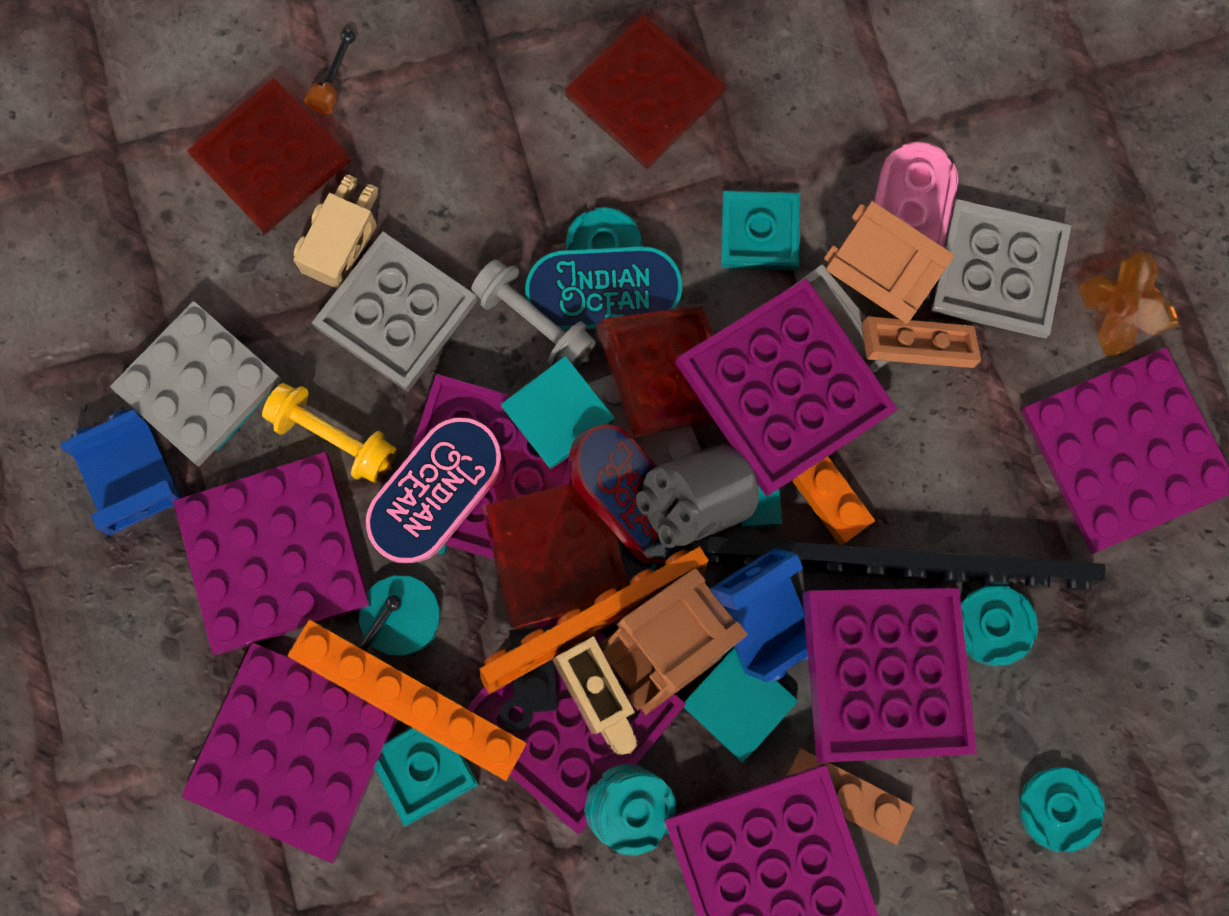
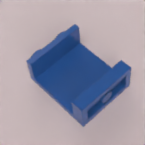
(122, 470)
(769, 612)

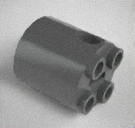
(698, 495)

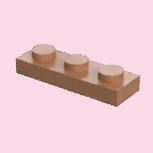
(920, 342)
(861, 801)

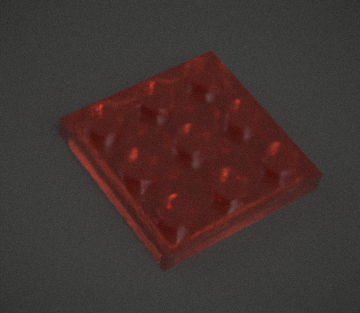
(645, 91)
(269, 156)
(644, 367)
(552, 554)

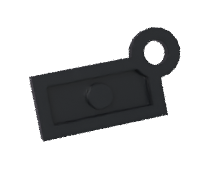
(533, 691)

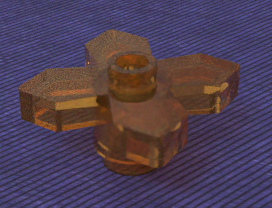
(1129, 304)

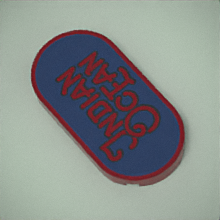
(608, 476)

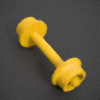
(286, 407)

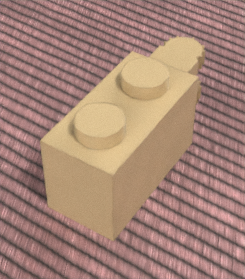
(337, 234)
(597, 694)

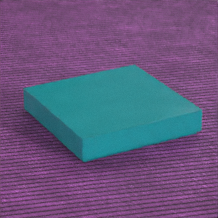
(760, 230)
(555, 411)
(738, 707)
(422, 774)

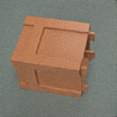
(888, 261)
(670, 641)

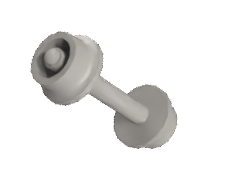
(496, 283)

